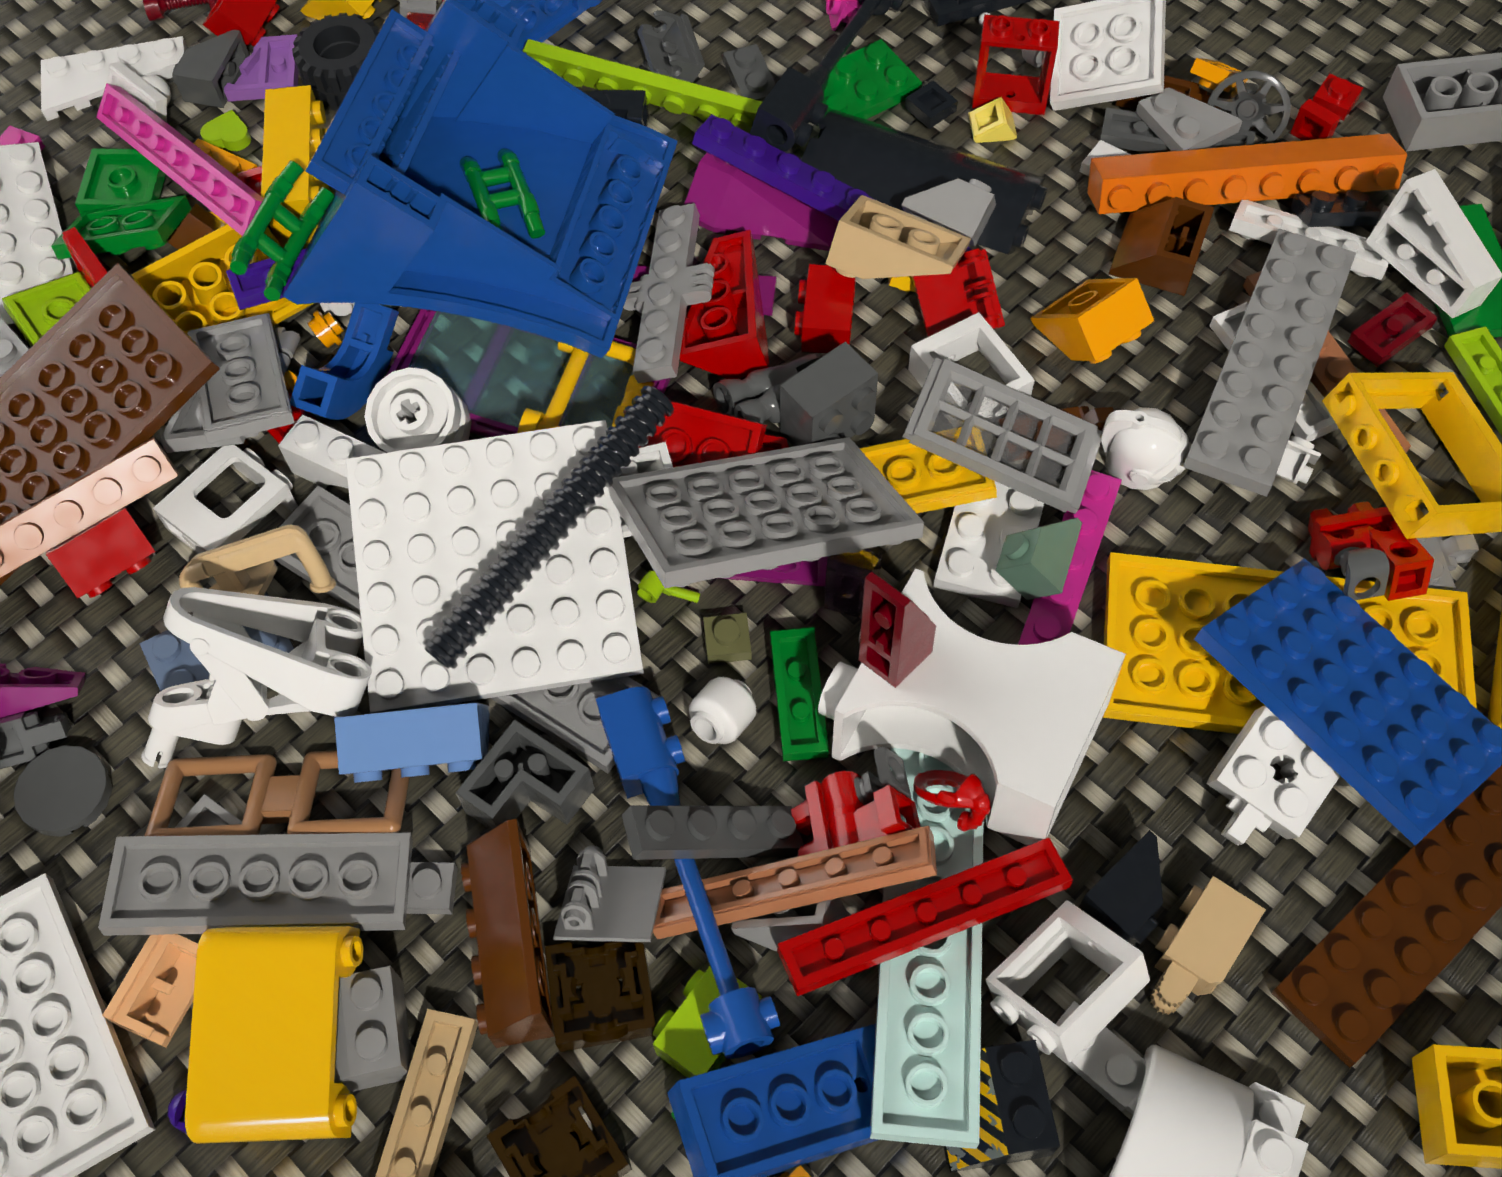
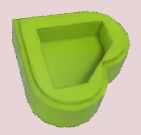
(226, 132)

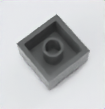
(829, 398)

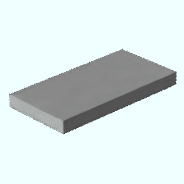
(250, 386)

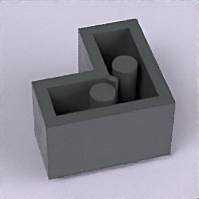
(524, 770)

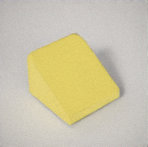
(992, 122)

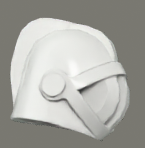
(1144, 447)

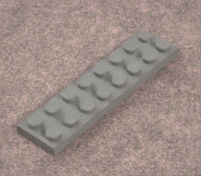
(1270, 363)

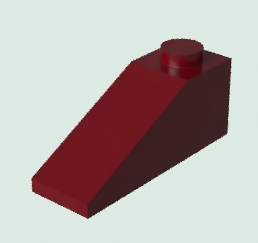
(893, 632)

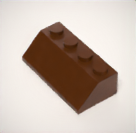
(508, 938)

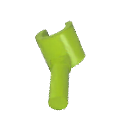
(651, 588)

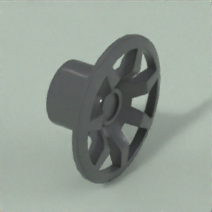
(1250, 102)

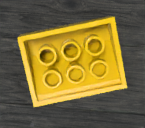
(196, 287)

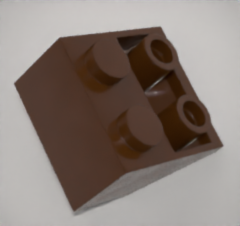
(1162, 244)

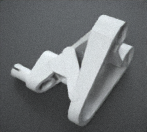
(313, 677)

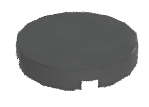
(62, 790)

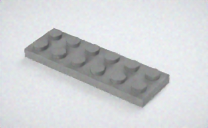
(256, 882)

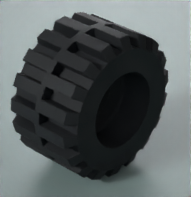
(332, 53)

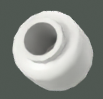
(722, 710)

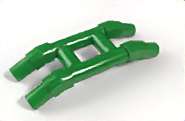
(519, 195)
(299, 227)

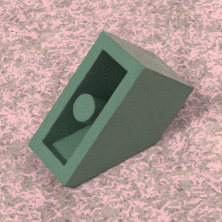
(1039, 558)

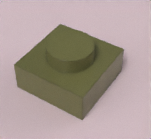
(727, 638)

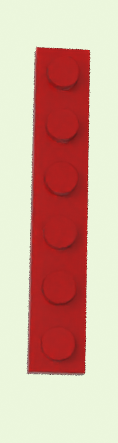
(923, 916)

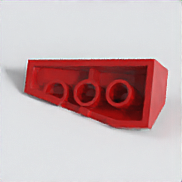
(729, 330)

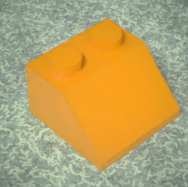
(1095, 318)

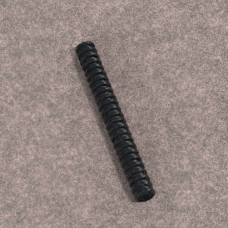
(549, 526)

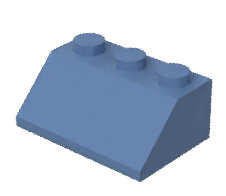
(412, 740)

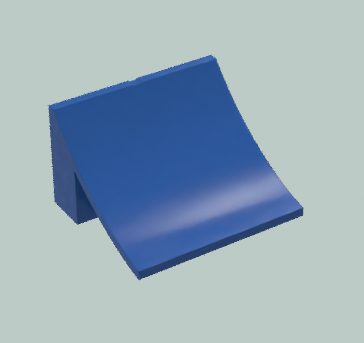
(407, 217)

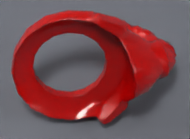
(968, 795)

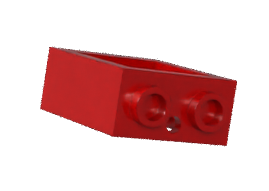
(1028, 92)

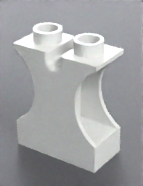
(984, 710)

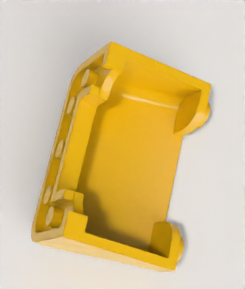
(268, 1034)

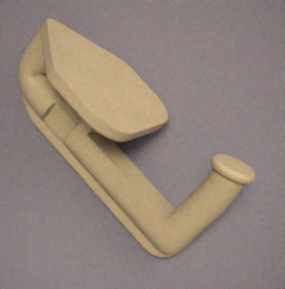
(249, 563)

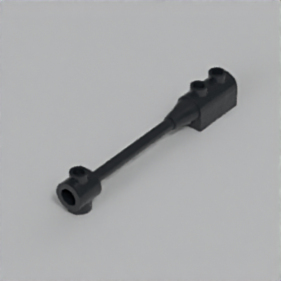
(799, 97)

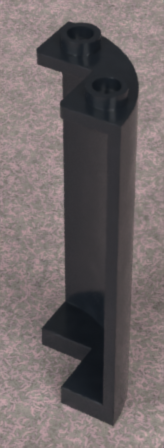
(899, 164)

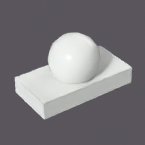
(149, 89)

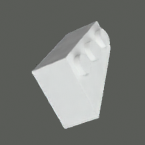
(1435, 245)

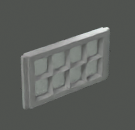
(1004, 435)

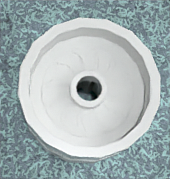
(415, 411)

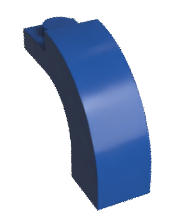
(351, 375)

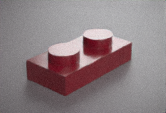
(1392, 329)

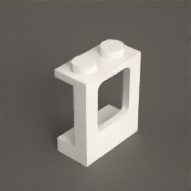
(200, 526)

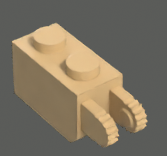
(1204, 945)

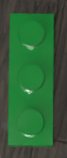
(798, 694)

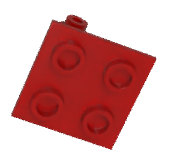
(958, 295)

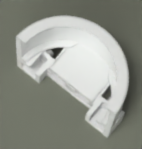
(1208, 1125)

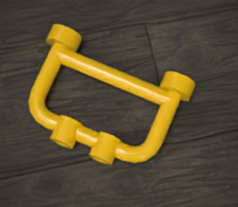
(536, 420)

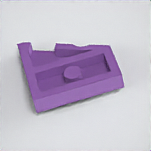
(266, 68)

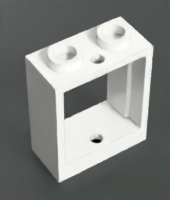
(964, 339)
(1039, 952)

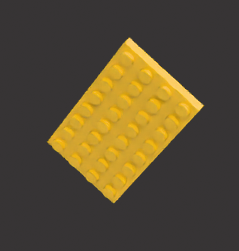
(1173, 681)

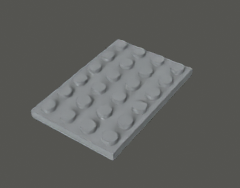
(761, 511)

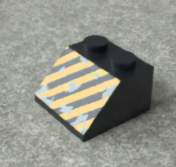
(1013, 1110)

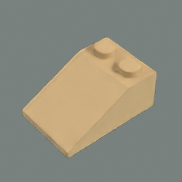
(888, 242)

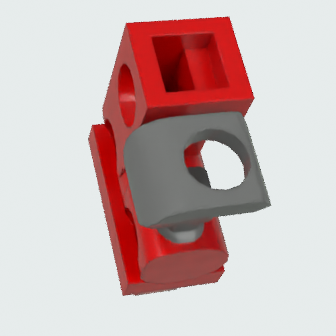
(1368, 545)
(855, 807)

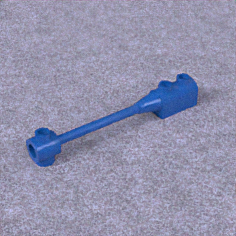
(646, 764)

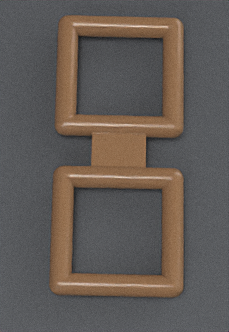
(272, 797)

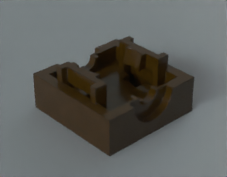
(606, 1013)
(548, 1135)

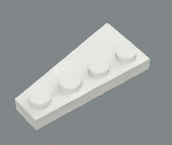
(83, 76)

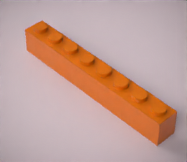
(1246, 172)

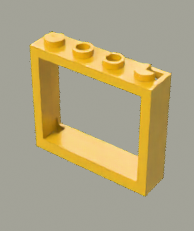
(1457, 423)

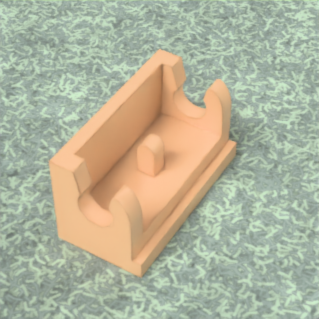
(156, 989)

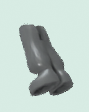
(761, 387)

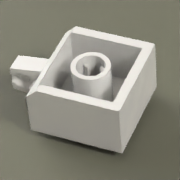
(1249, 783)

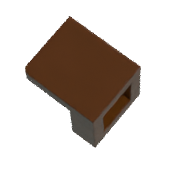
(195, 226)

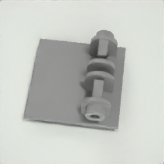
(609, 901)

